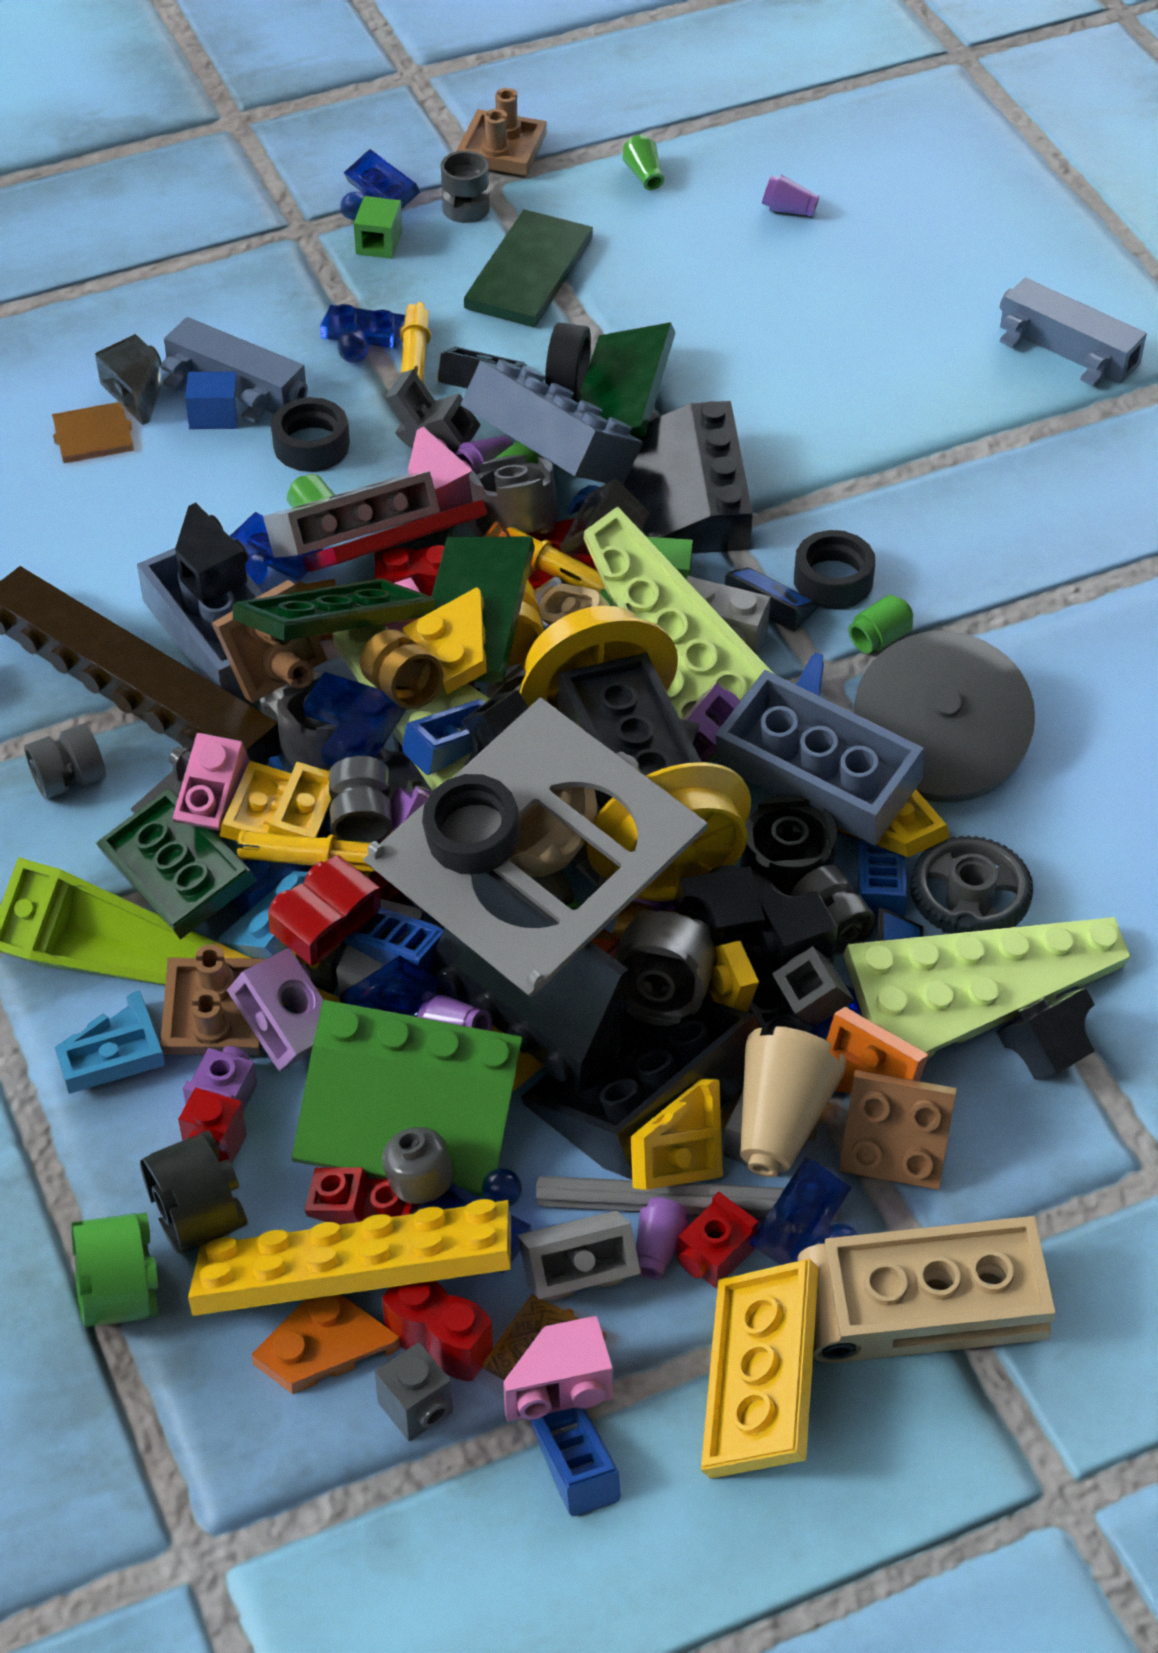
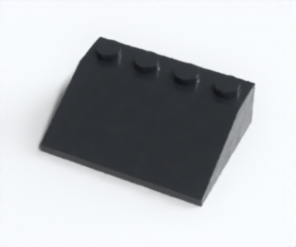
(694, 479)
(569, 1022)
(650, 1074)

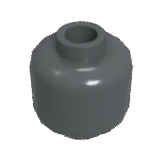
(418, 1165)

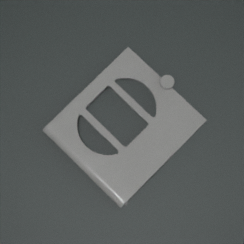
(533, 759)

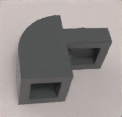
(418, 409)

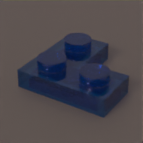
(360, 712)

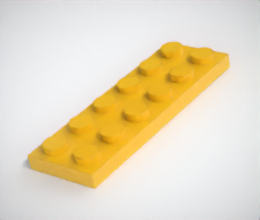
(351, 1257)

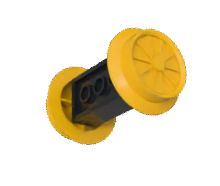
(613, 682)

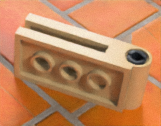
(881, 1299)

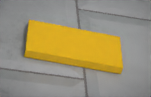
(761, 1370)

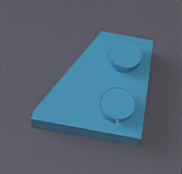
(251, 932)
(111, 1048)

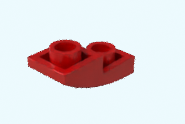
(350, 1197)

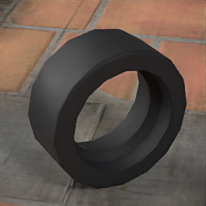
(568, 357)
(314, 454)
(834, 546)
(465, 791)

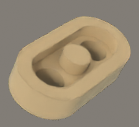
(568, 599)

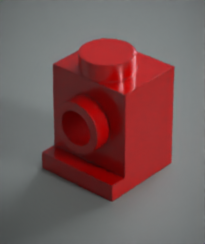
(220, 1116)
(716, 1240)

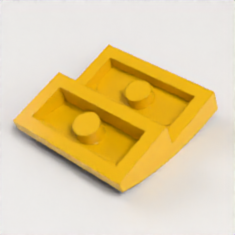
(278, 801)

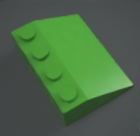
(399, 1072)

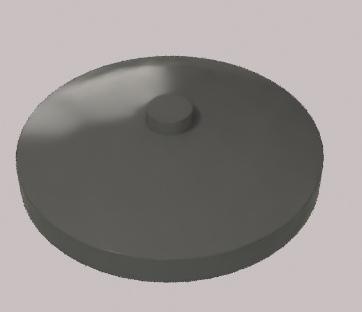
(955, 702)

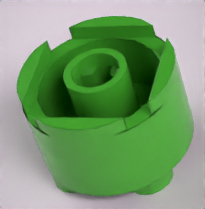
(114, 1269)

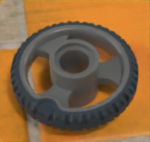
(971, 884)

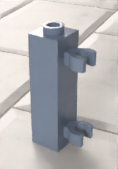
(1071, 331)
(263, 377)

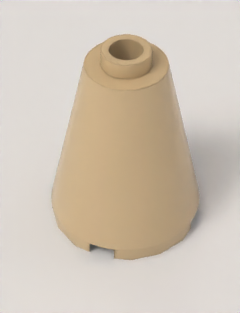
(784, 1095)

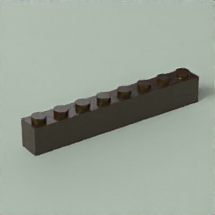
(127, 668)

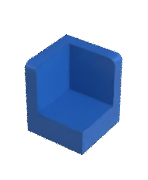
(211, 400)

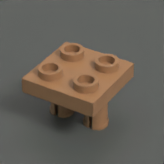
(504, 137)
(264, 661)
(199, 1008)
(897, 1129)

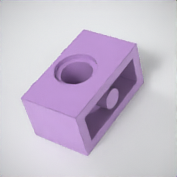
(260, 996)

